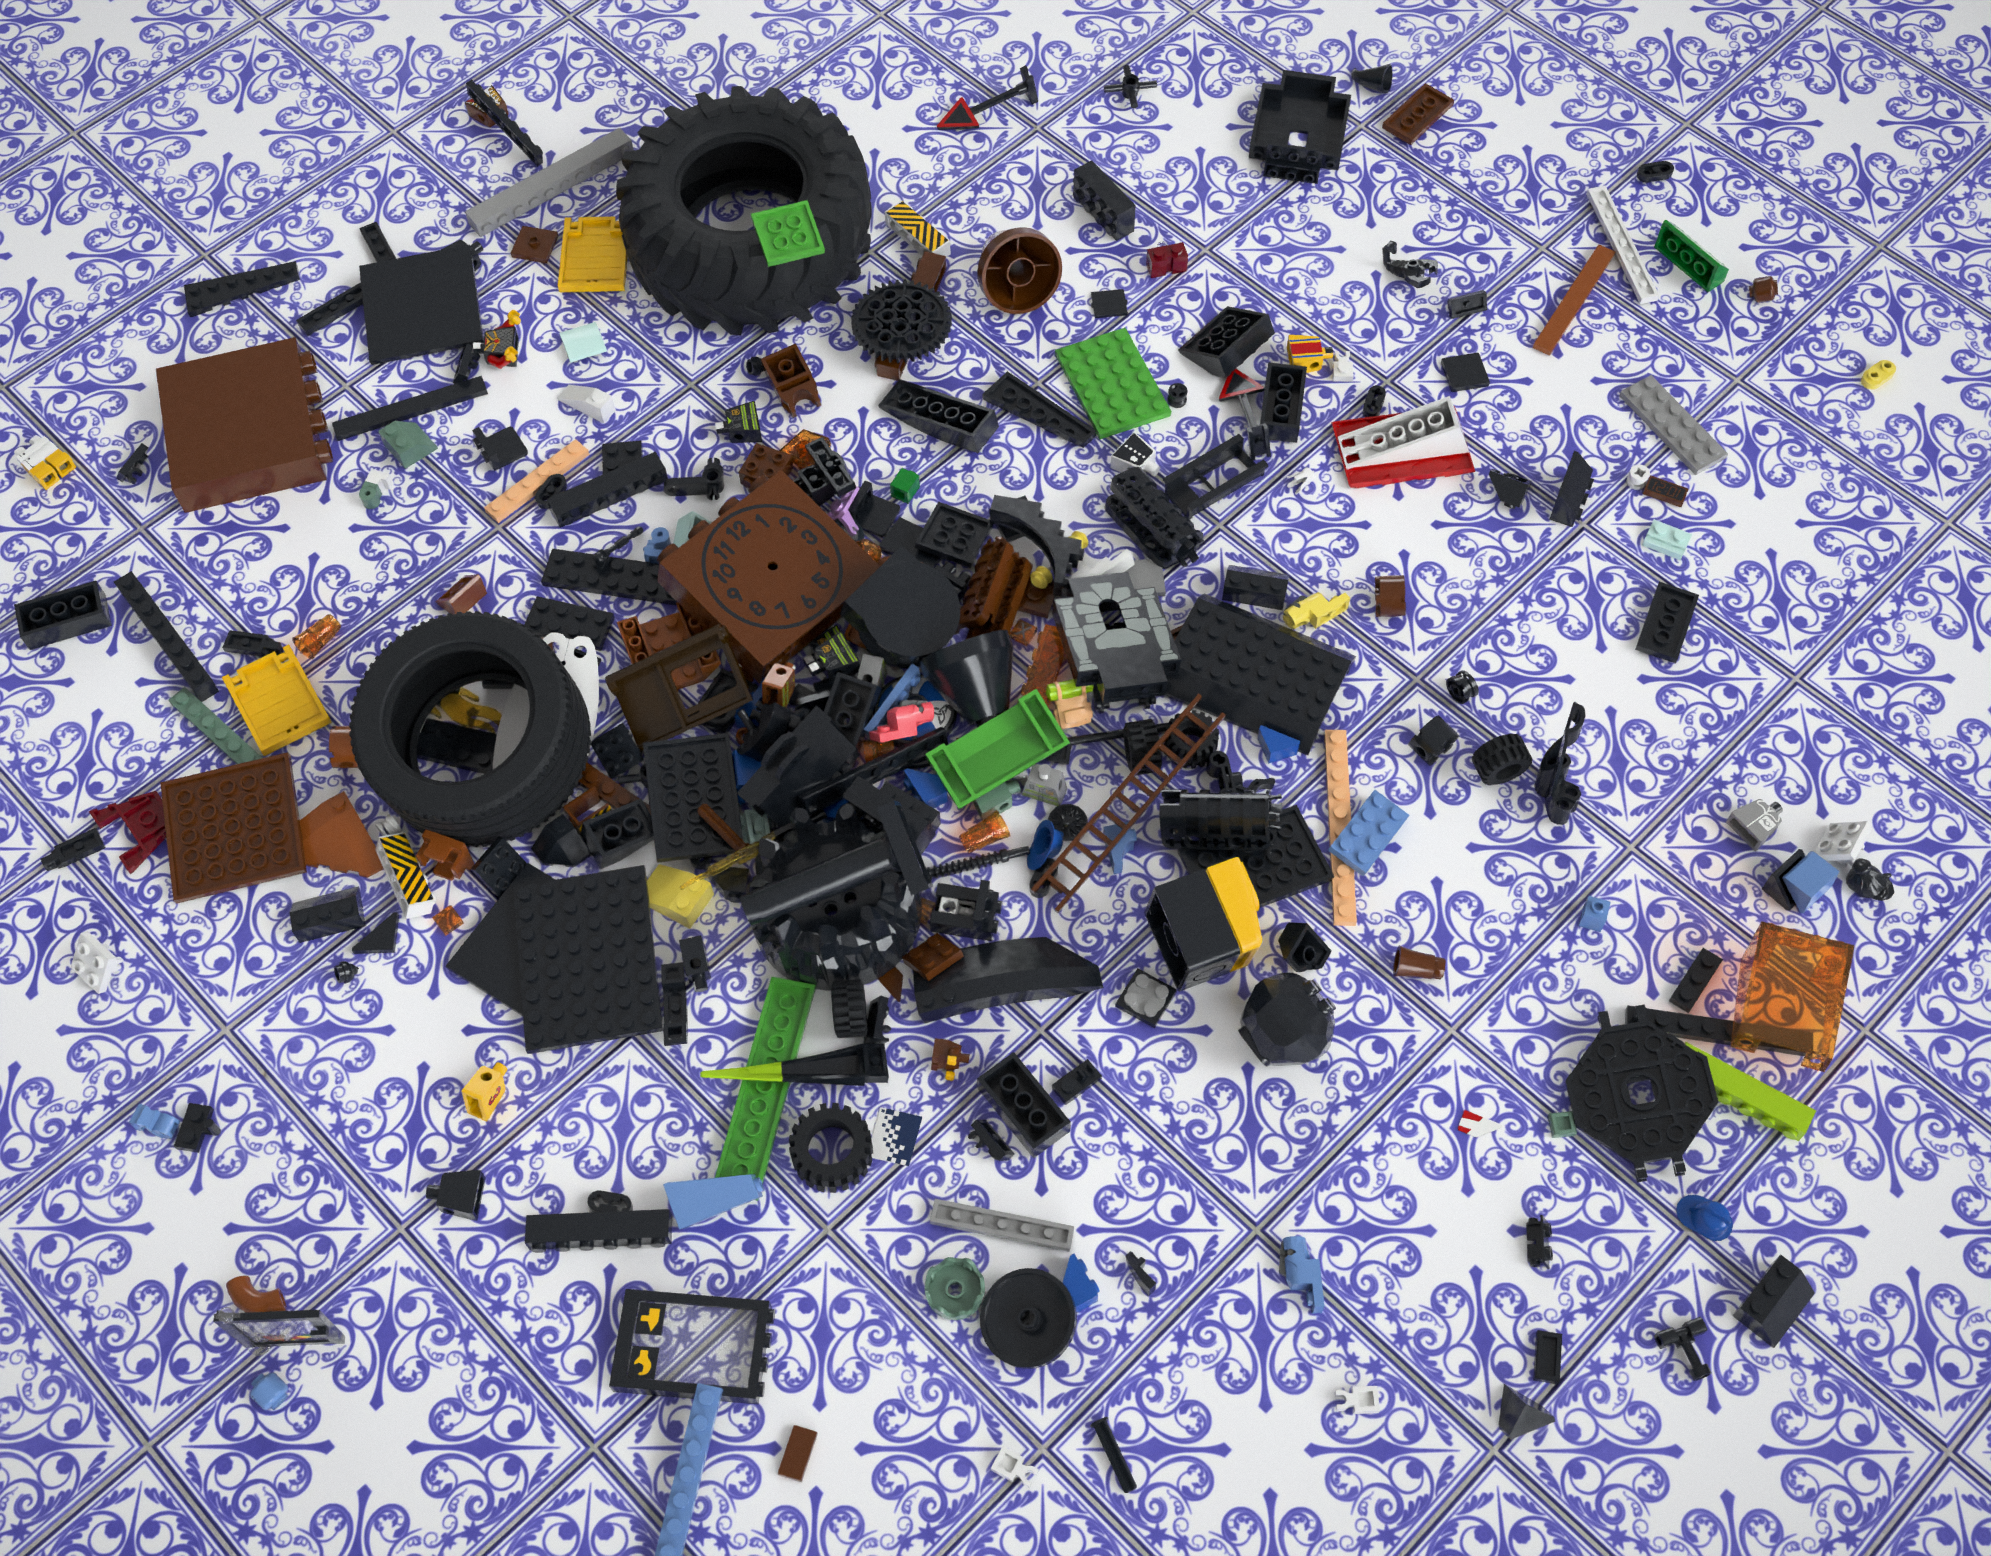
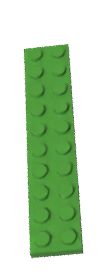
(762, 1102)

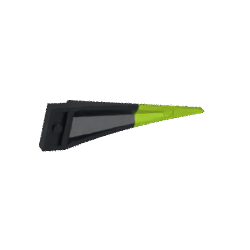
(840, 1067)

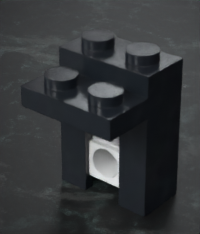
(965, 901)

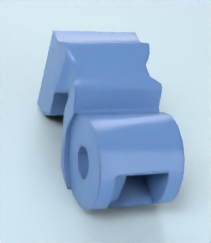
(654, 547)
(154, 1121)

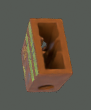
(781, 679)

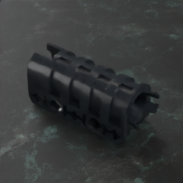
(1154, 517)
(1218, 817)

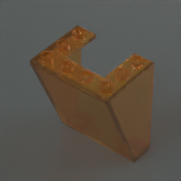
(1792, 992)

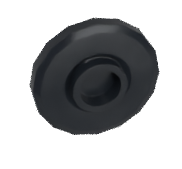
(1069, 820)

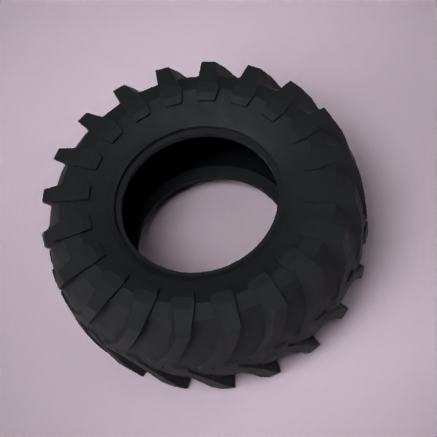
(729, 149)

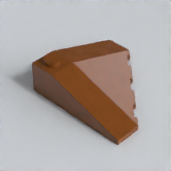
(338, 839)

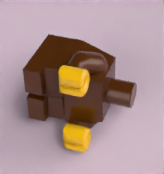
(947, 1056)

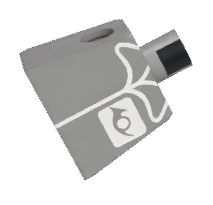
(1755, 822)

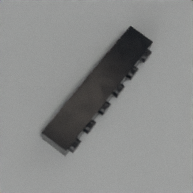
(607, 489)
(598, 1230)

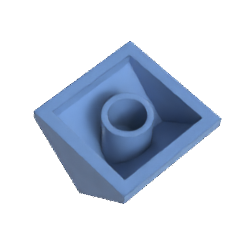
(1810, 880)

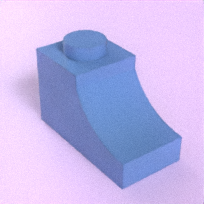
(1122, 848)

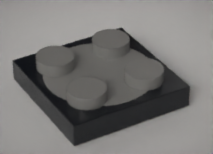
(1146, 998)

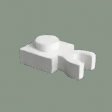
(1342, 368)
(1362, 1399)
(1010, 1465)

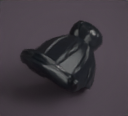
(1869, 881)

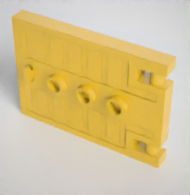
(592, 256)
(276, 700)

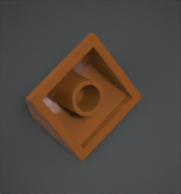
(463, 594)

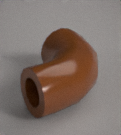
(251, 1300)

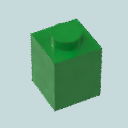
(905, 485)

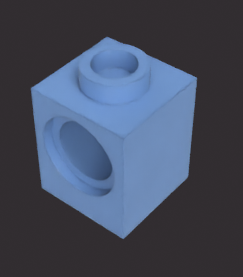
(1594, 913)

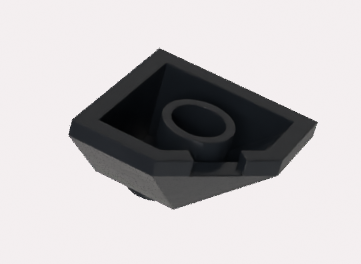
(1510, 487)
(560, 844)
(1303, 947)

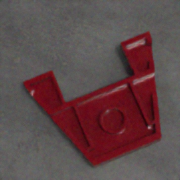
(145, 821)

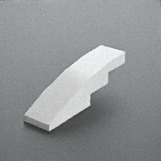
(1105, 566)

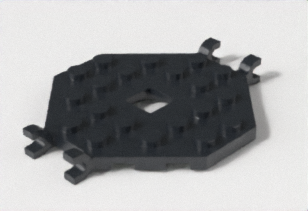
(1648, 1130)

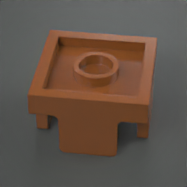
(450, 853)

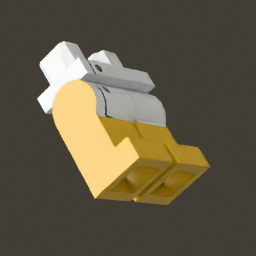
(43, 460)

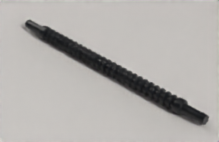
(1002, 856)

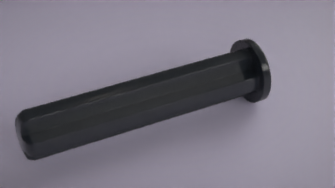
(1114, 1455)

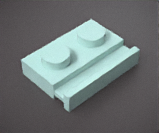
(1667, 539)

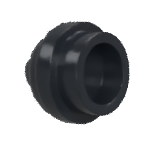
(754, 366)
(345, 972)

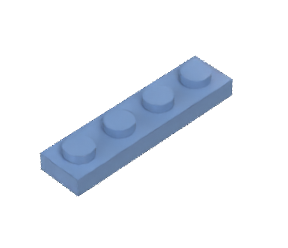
(900, 692)

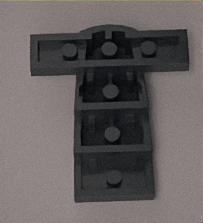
(826, 476)

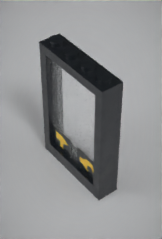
(689, 1339)

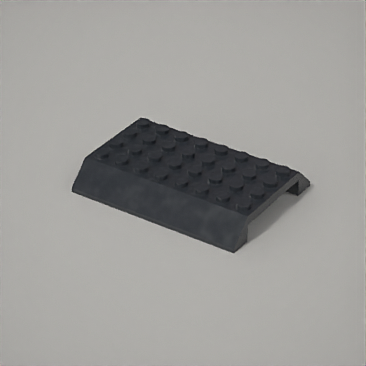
(1256, 671)

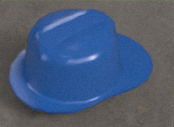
(1046, 844)
(1705, 1217)

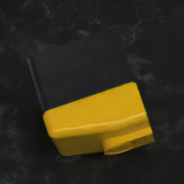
(1205, 923)

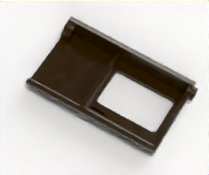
(652, 699)

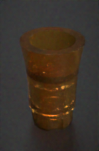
(316, 636)
(985, 833)

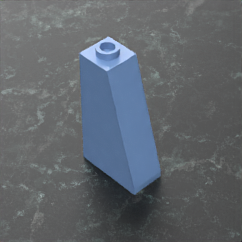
(706, 1198)

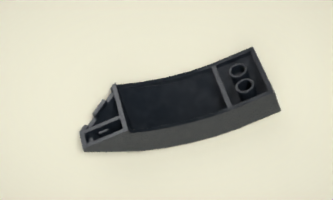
(1004, 975)

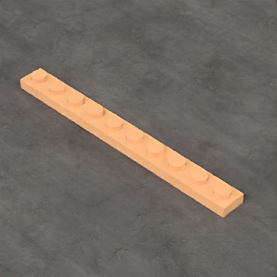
(1338, 817)

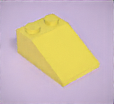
(677, 904)

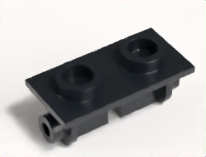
(1541, 1251)

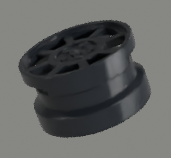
(1461, 687)

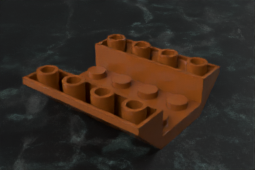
(661, 633)

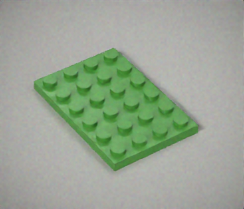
(1112, 383)

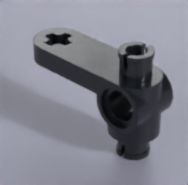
(709, 484)

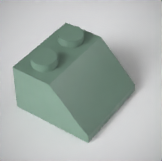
(406, 442)

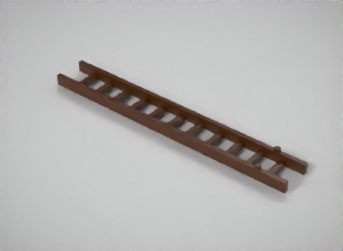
(1060, 888)

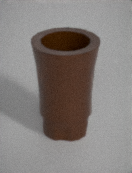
(1418, 964)

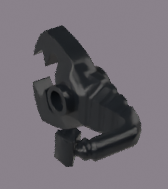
(1409, 270)

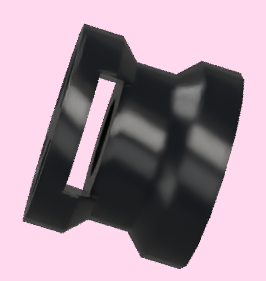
(1177, 395)

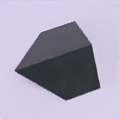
(1521, 1414)

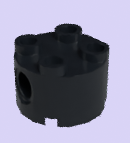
(1433, 740)

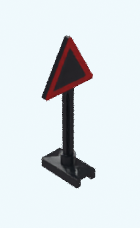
(963, 117)
(1239, 386)

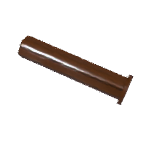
(721, 827)

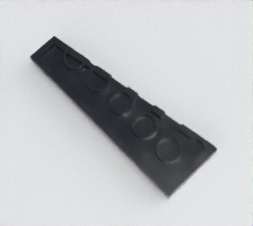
(1027, 403)

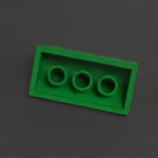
(1690, 256)

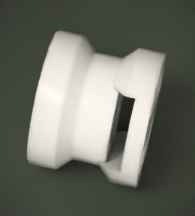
(1638, 477)
(389, 825)

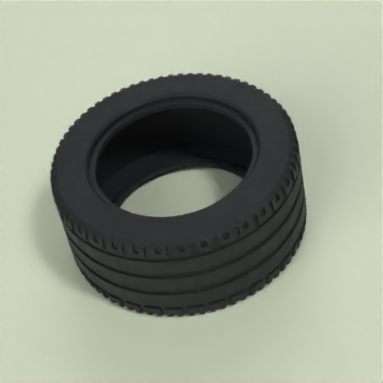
(427, 667)

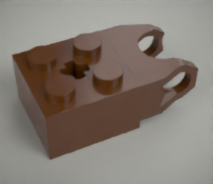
(790, 378)

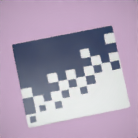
(895, 1136)

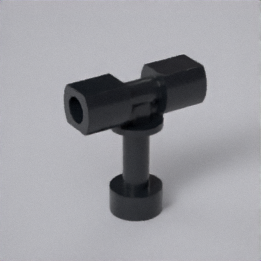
(1683, 1338)

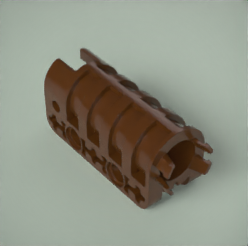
(994, 589)

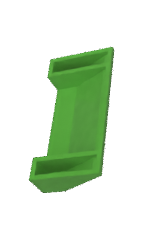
(997, 750)

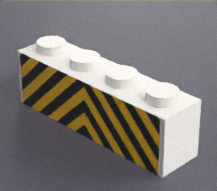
(916, 230)
(405, 875)

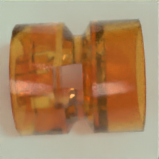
(875, 749)

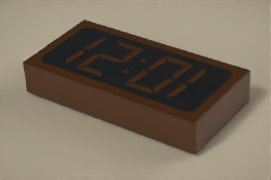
(1665, 491)

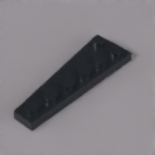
(213, 292)

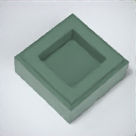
(1562, 1124)

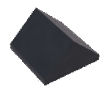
(1775, 885)

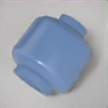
(269, 1391)

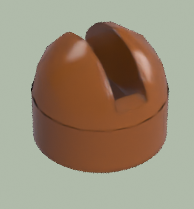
(739, 735)

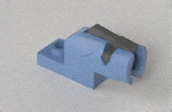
(1302, 1271)

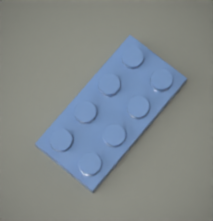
(1368, 832)

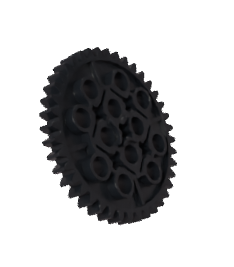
(901, 321)

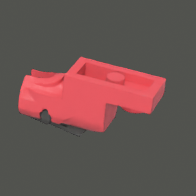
(903, 720)

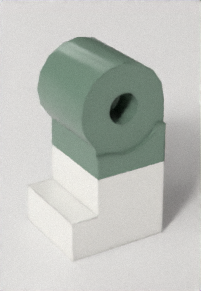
(374, 488)

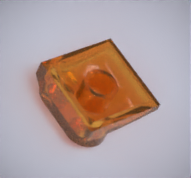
(797, 448)

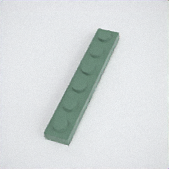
(213, 727)

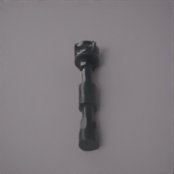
(602, 555)

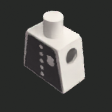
(1135, 453)

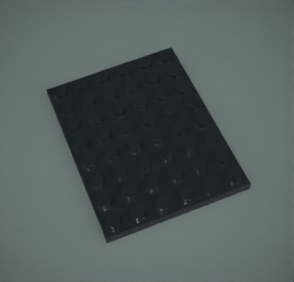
(586, 959)

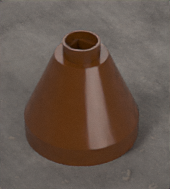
(1019, 270)

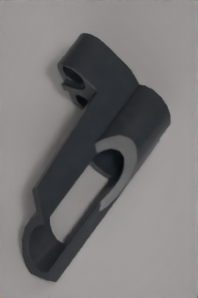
(1560, 795)

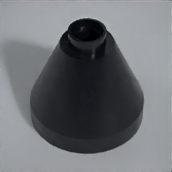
(973, 675)

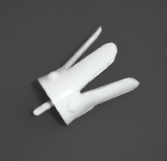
(1305, 476)

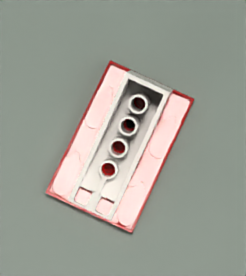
(1404, 446)

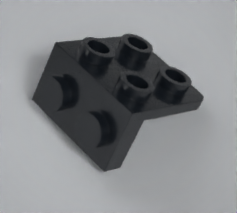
(500, 447)
(873, 512)

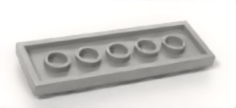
(1673, 425)

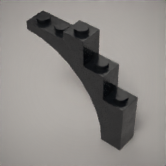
(1045, 533)

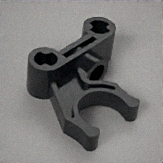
(1219, 767)

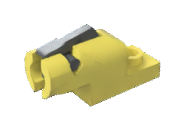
(1314, 610)

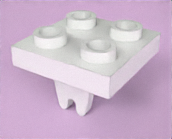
(1843, 841)
(94, 962)

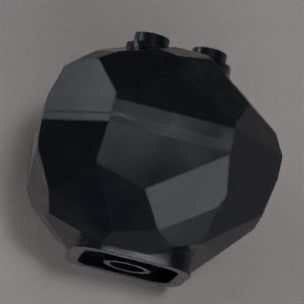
(1287, 1020)

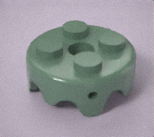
(952, 1272)

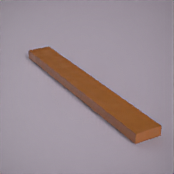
(1574, 300)

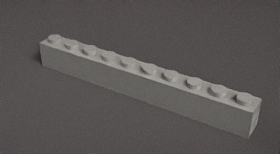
(548, 182)

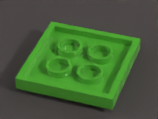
(787, 233)

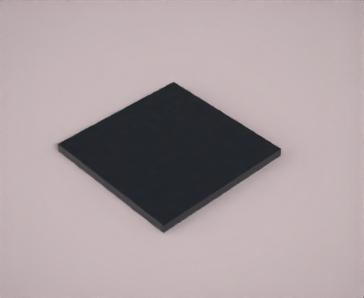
(420, 304)
(491, 951)

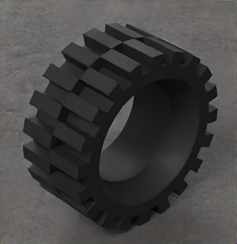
(831, 1174)

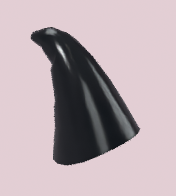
(1375, 78)

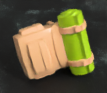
(1070, 703)

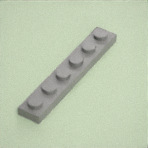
(1002, 1225)

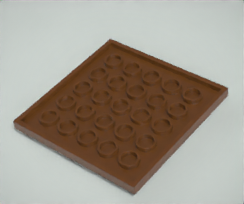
(232, 827)

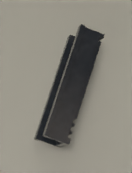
(1187, 500)

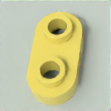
(1878, 374)

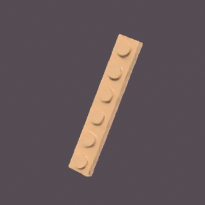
(530, 484)

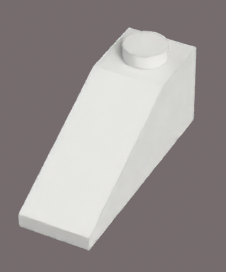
(589, 401)

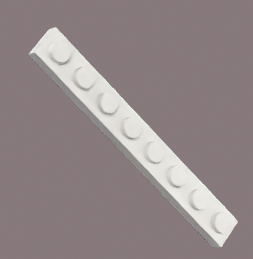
(1622, 244)

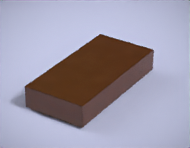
(797, 1453)

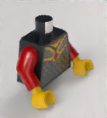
(501, 343)

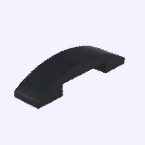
(675, 1004)

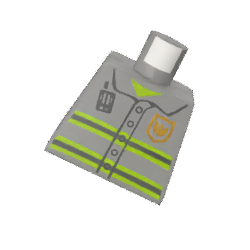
(872, 670)
(1045, 785)

